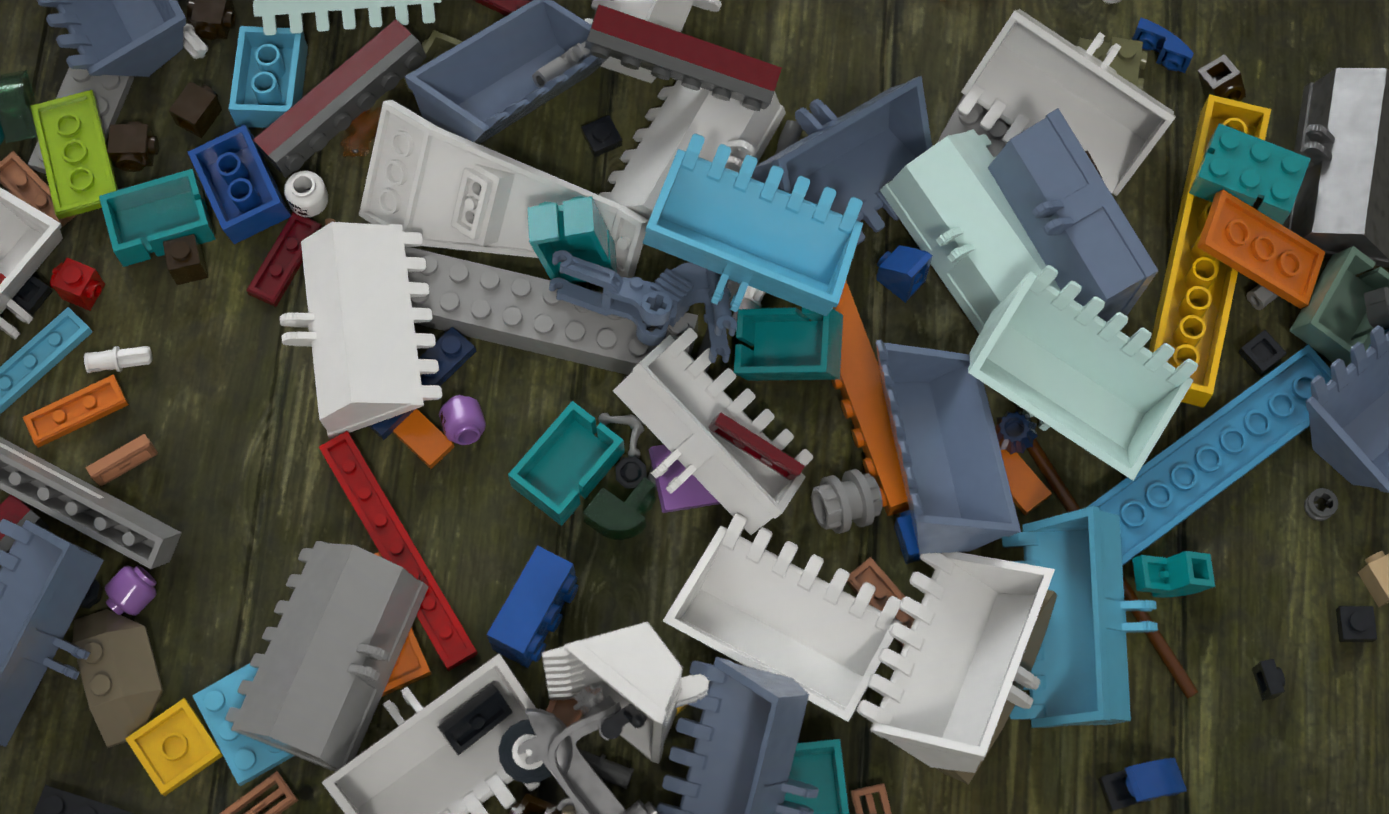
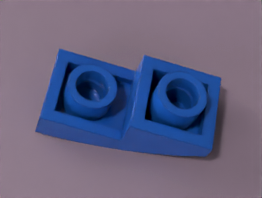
(1173, 51)
(1154, 779)

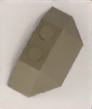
(118, 674)

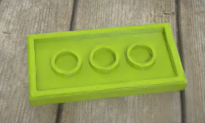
(74, 153)

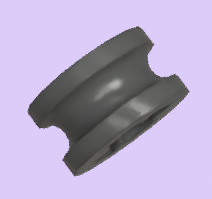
(1331, 501)

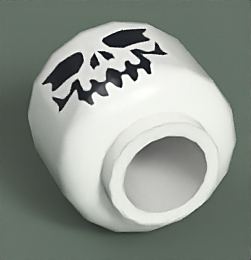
(306, 193)

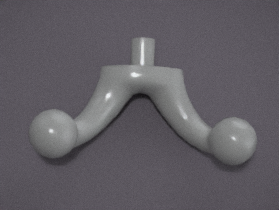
(634, 423)

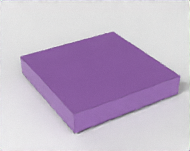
(688, 495)

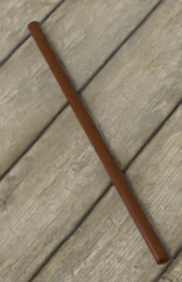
(1156, 637)

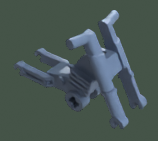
(647, 301)

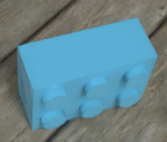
(266, 75)

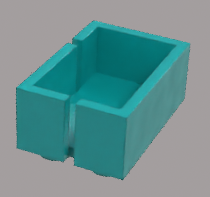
(1250, 170)
(154, 213)
(571, 228)
(788, 344)
(566, 463)
(821, 766)

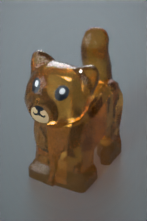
(362, 131)

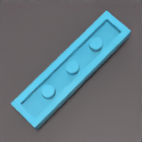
(40, 355)

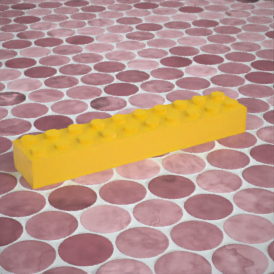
(1197, 285)

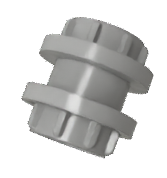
(841, 502)

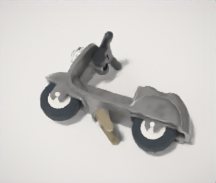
(546, 747)

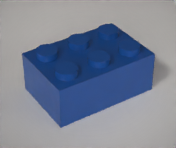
(239, 184)
(533, 607)

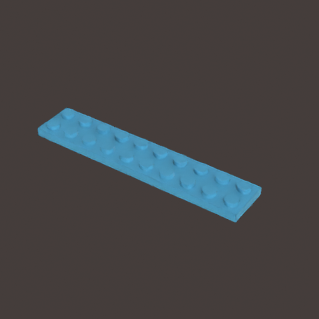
(1214, 454)

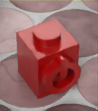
(77, 283)

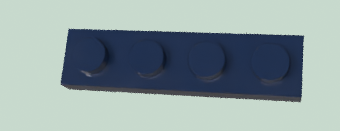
(451, 353)

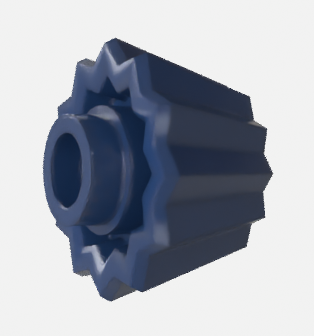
(1015, 431)

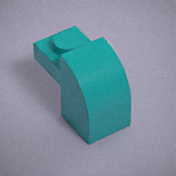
(1175, 575)

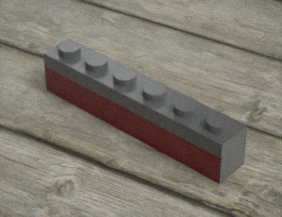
(682, 58)
(340, 98)

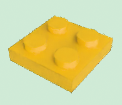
(174, 747)

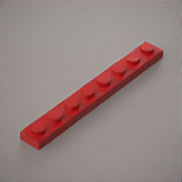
(397, 547)

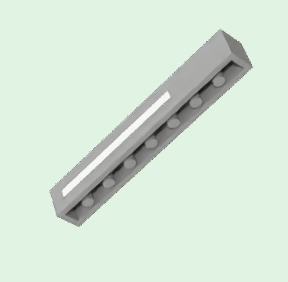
(85, 507)

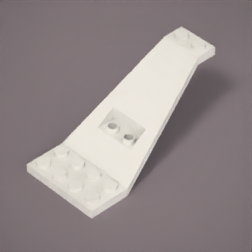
(434, 189)

